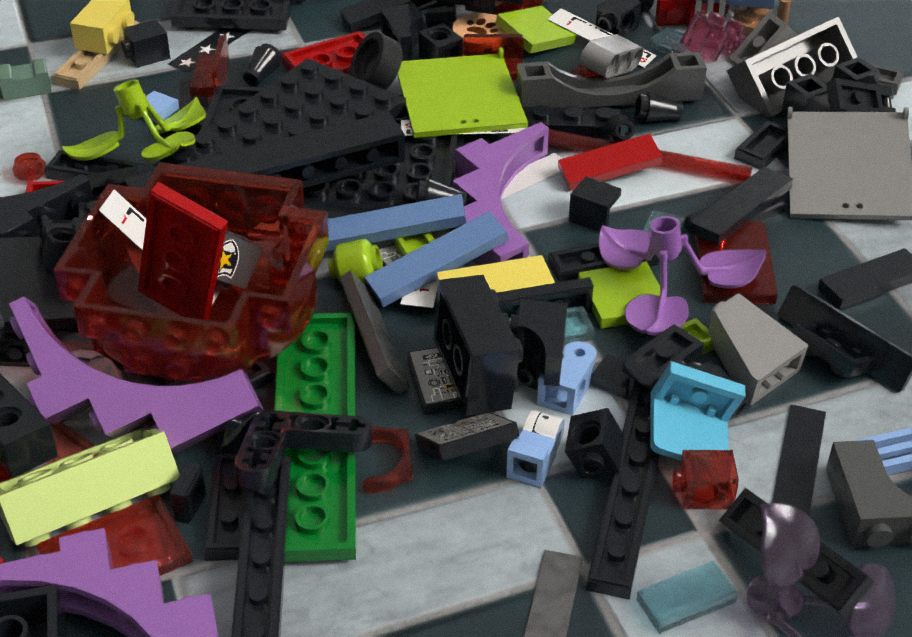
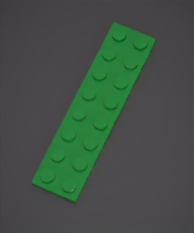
(319, 378)

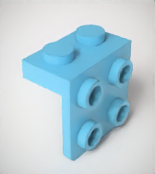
(691, 410)

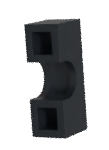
(811, 93)

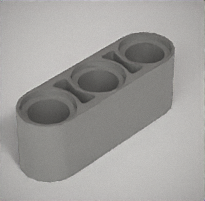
(611, 56)

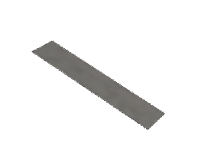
(554, 595)

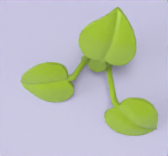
(135, 105)

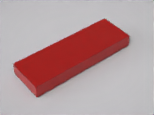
(610, 161)

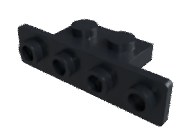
(844, 341)

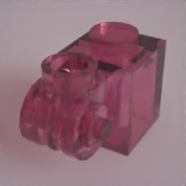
(712, 34)

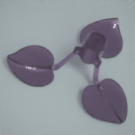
(793, 545)

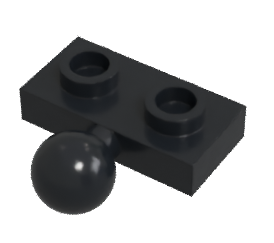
(653, 358)

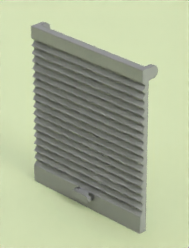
(850, 164)

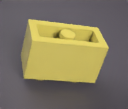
(101, 25)

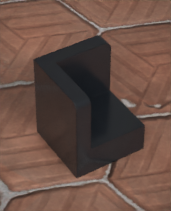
(592, 203)

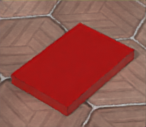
(333, 53)

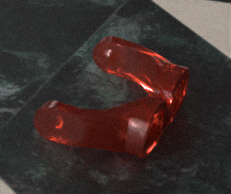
(402, 471)

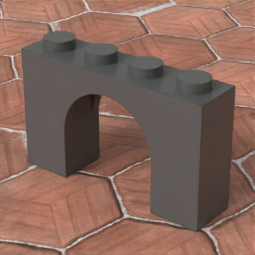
(868, 500)

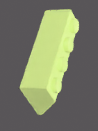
(84, 485)

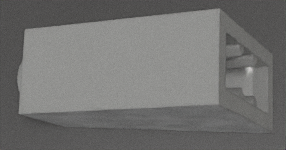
(754, 347)

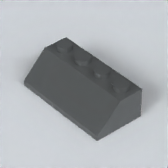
(764, 77)

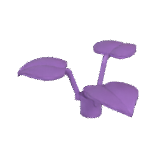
(656, 313)

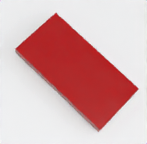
(181, 253)

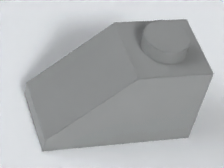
(766, 35)

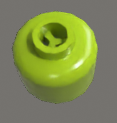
(355, 256)

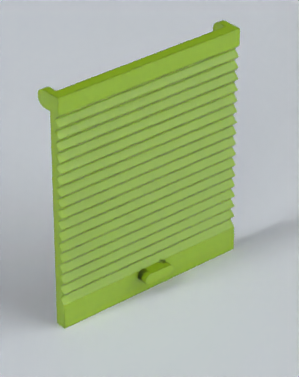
(460, 95)

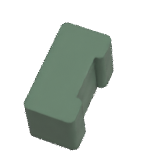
(24, 80)

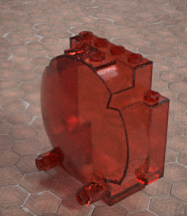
(244, 324)

